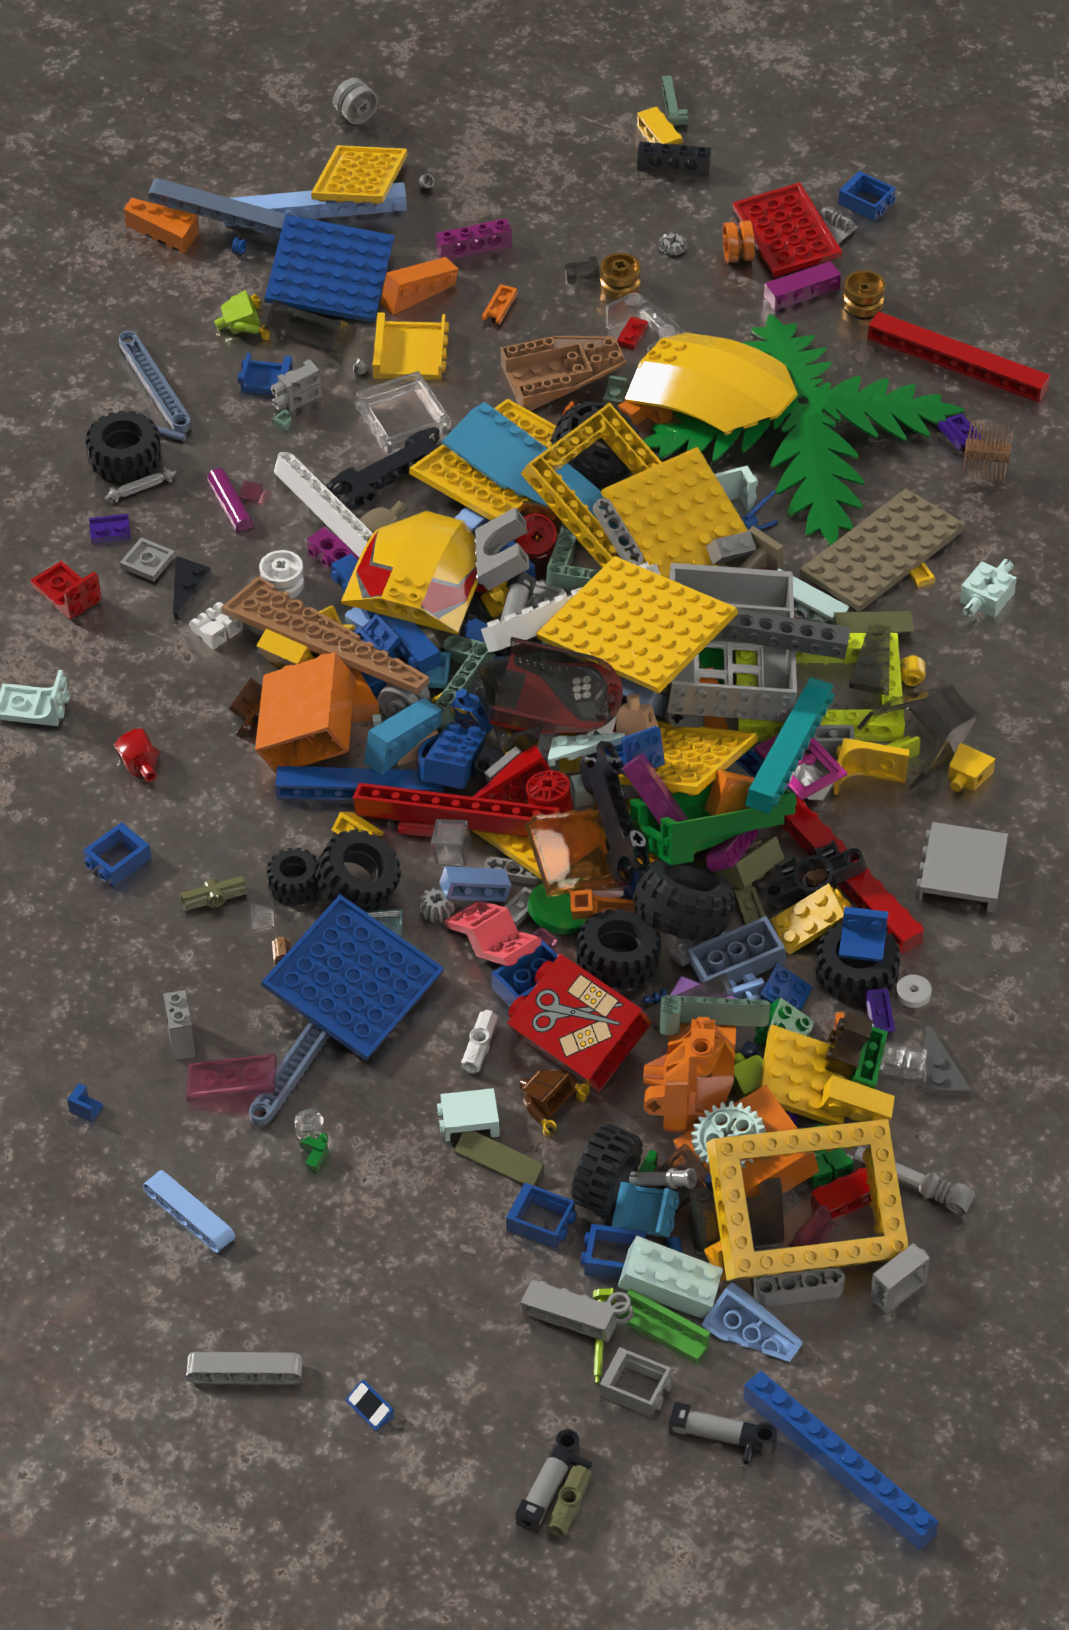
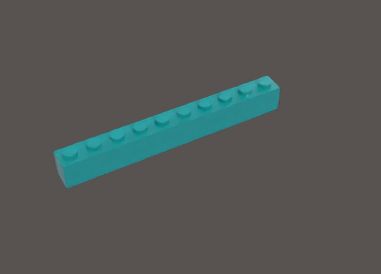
(790, 746)

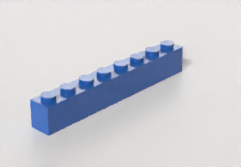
(415, 644)
(341, 783)

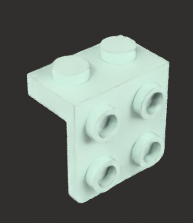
(739, 484)

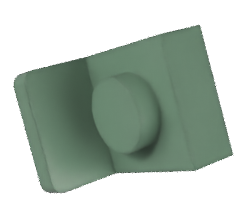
(616, 390)

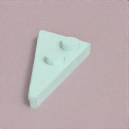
(581, 745)

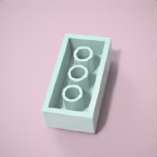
(670, 1277)

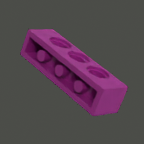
(474, 239)
(327, 547)

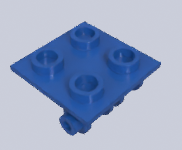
(787, 986)

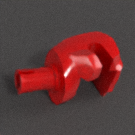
(138, 753)

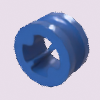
(238, 246)

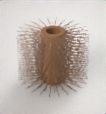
(987, 450)

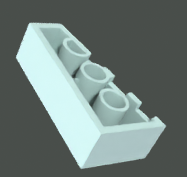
(814, 604)

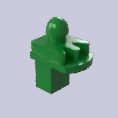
(318, 1150)

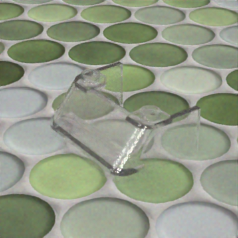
(635, 305)

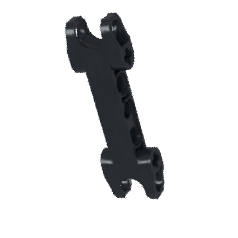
(363, 484)
(624, 841)

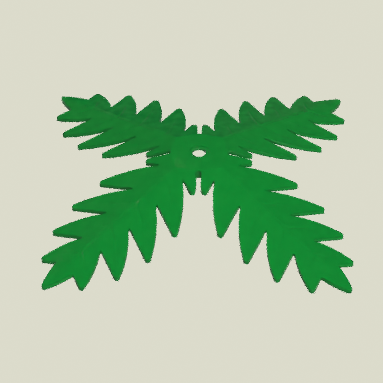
(810, 435)

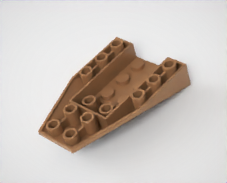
(557, 365)

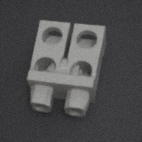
(297, 387)

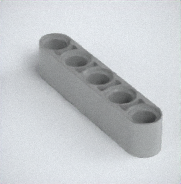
(244, 1367)

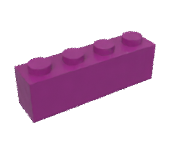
(802, 285)
(653, 789)

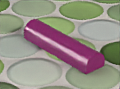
(229, 500)

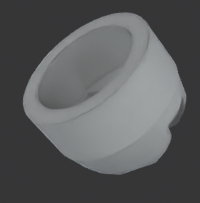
(427, 185)
(360, 367)

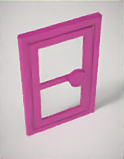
(818, 752)

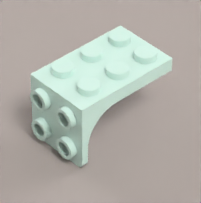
(34, 703)

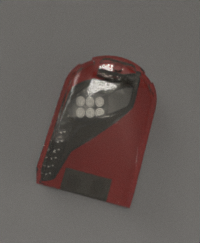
(556, 689)

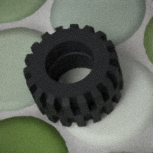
(292, 863)

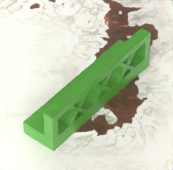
(664, 1327)

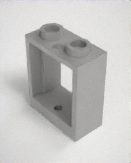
(179, 1025)
(900, 1278)
(642, 1365)

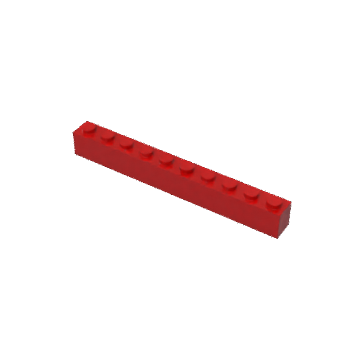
(958, 357)
(427, 806)
(862, 889)

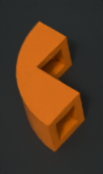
(639, 412)

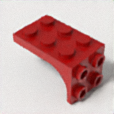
(67, 589)

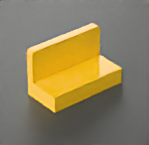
(350, 821)

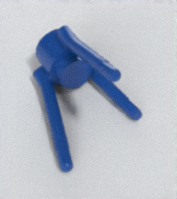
(751, 520)

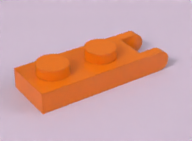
(500, 303)

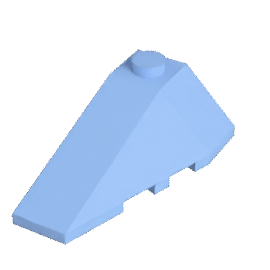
(748, 1323)

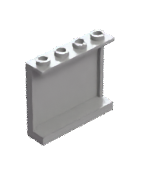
(962, 863)

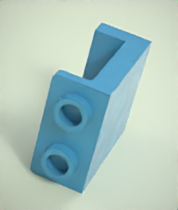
(646, 1209)

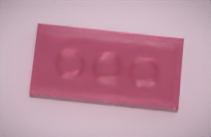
(231, 1078)

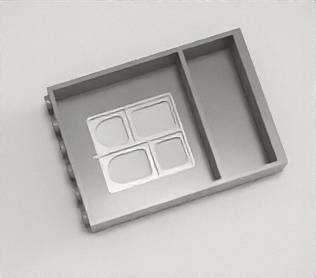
(776, 669)

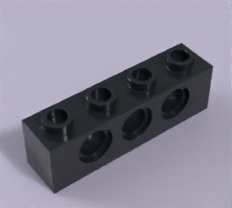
(674, 158)

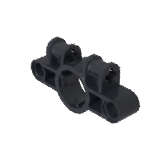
(837, 865)

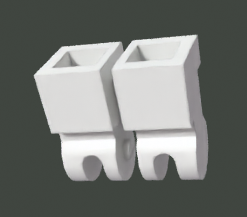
(215, 627)

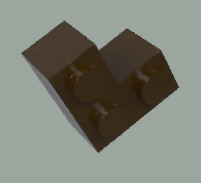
(846, 1044)

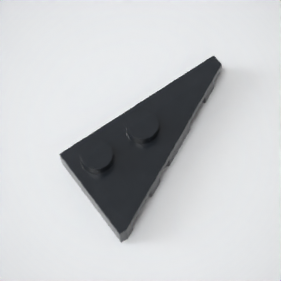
(187, 582)

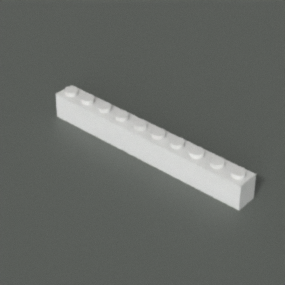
(531, 620)

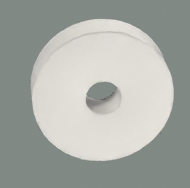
(913, 999)

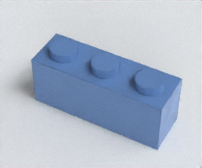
(475, 884)

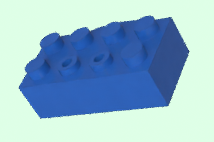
(450, 755)

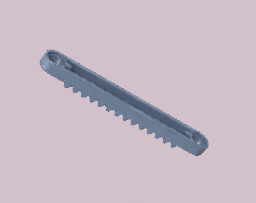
(154, 382)
(289, 1073)

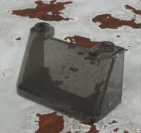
(764, 1214)

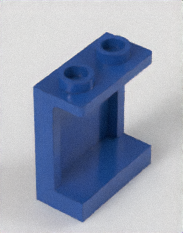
(259, 375)

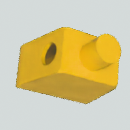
(969, 768)

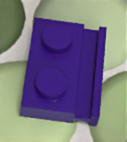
(957, 430)
(109, 528)

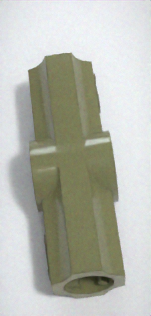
(213, 893)
(565, 1512)

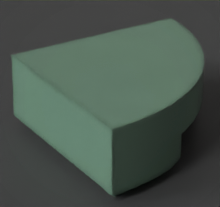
(282, 420)

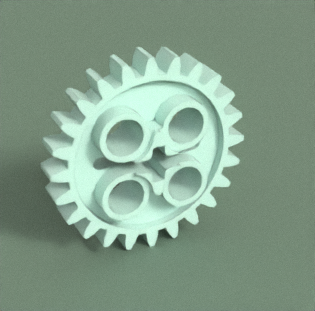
(710, 1129)

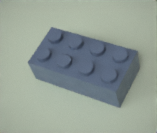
(738, 952)

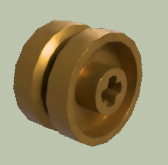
(620, 275)
(864, 293)

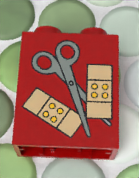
(578, 1022)

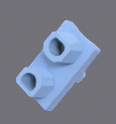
(749, 989)

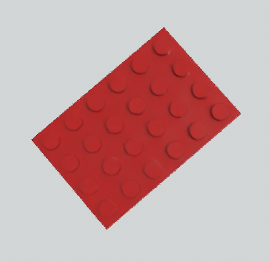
(788, 229)

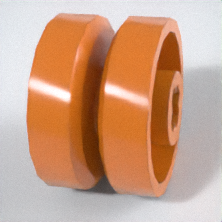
(738, 241)

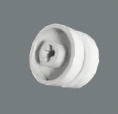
(284, 571)

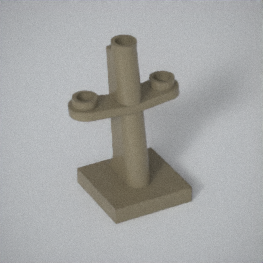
(768, 552)

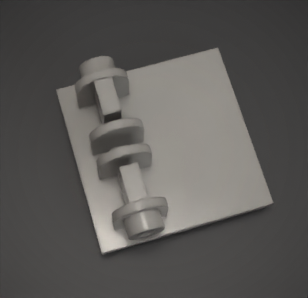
(837, 224)

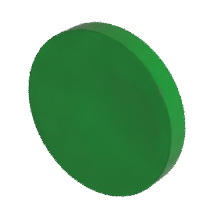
(553, 912)

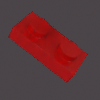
(632, 333)

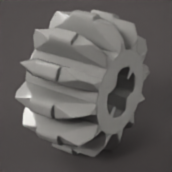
(435, 906)

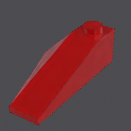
(512, 780)

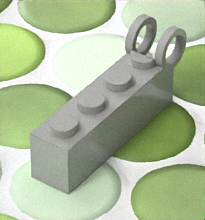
(575, 1311)

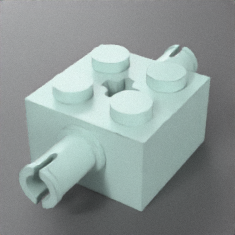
(988, 589)

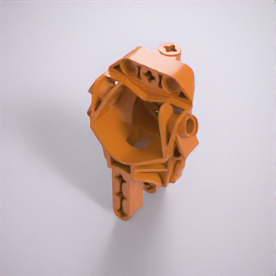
(691, 1074)

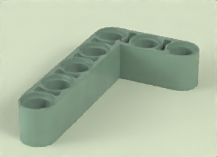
(559, 569)
(471, 655)
(723, 1010)

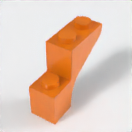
(586, 904)

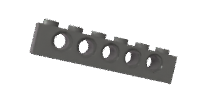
(788, 633)

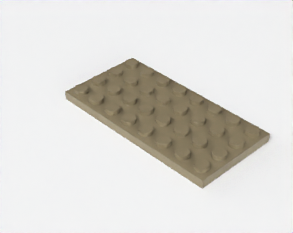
(882, 549)

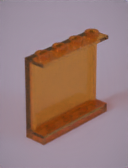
(570, 852)

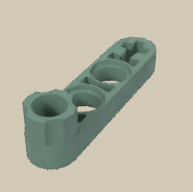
(675, 116)

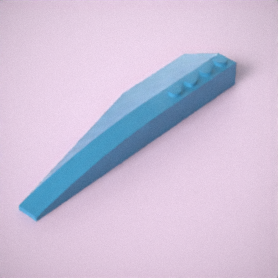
(504, 450)

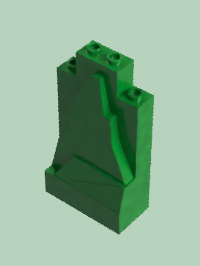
(679, 841)

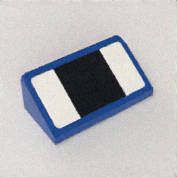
(370, 1405)

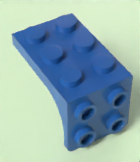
(645, 741)

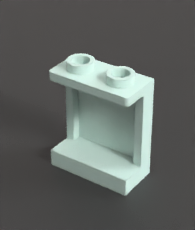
(468, 1112)

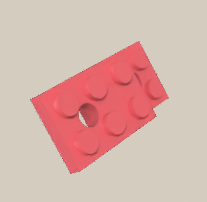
(493, 933)

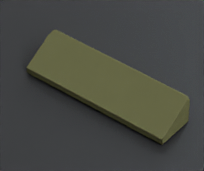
(859, 621)
(499, 1158)

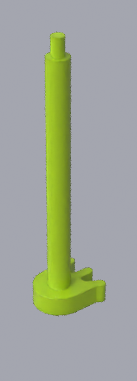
(600, 1295)

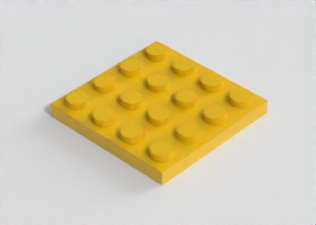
(797, 1074)

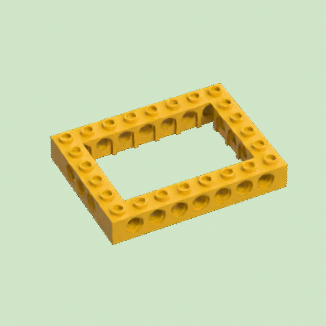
(562, 500)
(732, 1210)

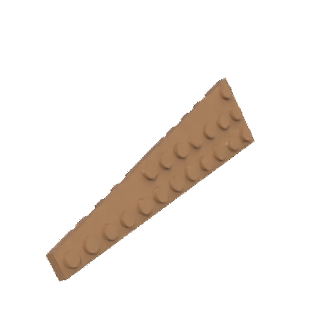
(270, 609)

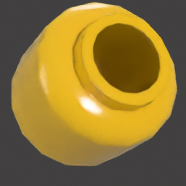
(912, 670)

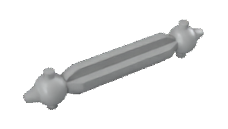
(140, 485)

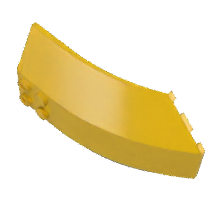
(713, 381)

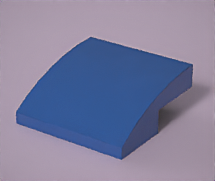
(379, 634)

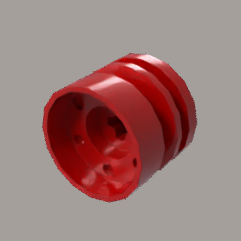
(538, 525)
(550, 789)

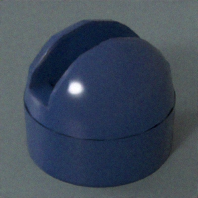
(749, 1049)

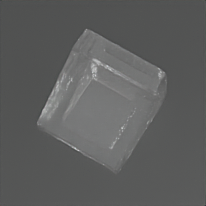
(261, 916)

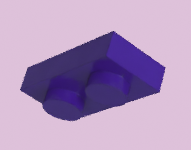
(880, 1009)

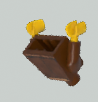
(547, 1093)

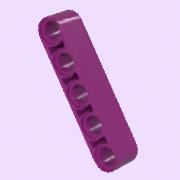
(730, 851)

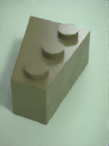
(755, 861)

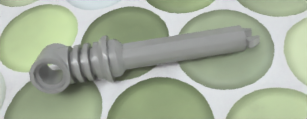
(956, 1197)

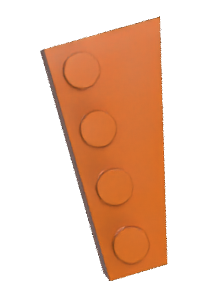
(163, 223)

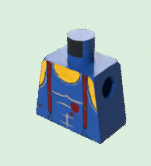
(469, 711)

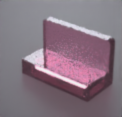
(814, 1229)

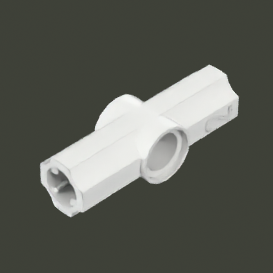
(479, 1041)

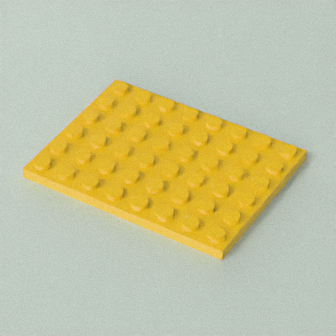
(466, 484)
(638, 623)

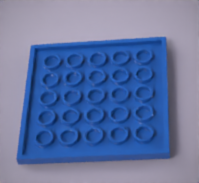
(329, 268)
(352, 977)

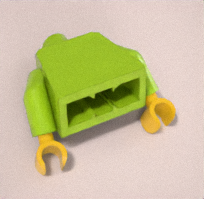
(241, 315)

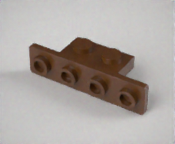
(247, 704)

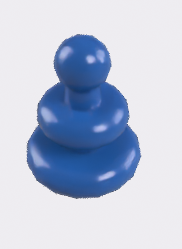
(656, 998)

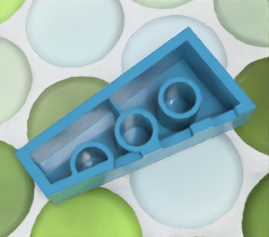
(400, 734)

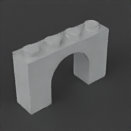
(490, 538)

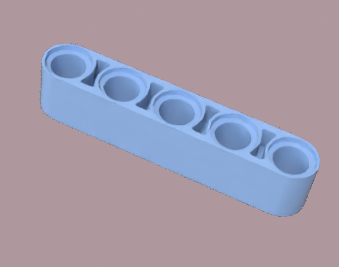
(189, 1211)

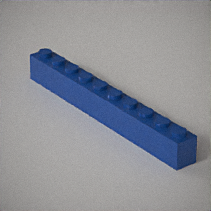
(840, 1460)

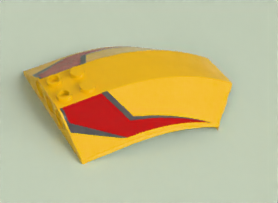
(417, 572)

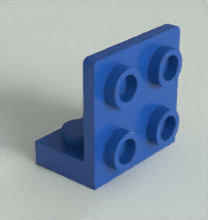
(863, 934)

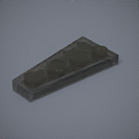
(873, 662)

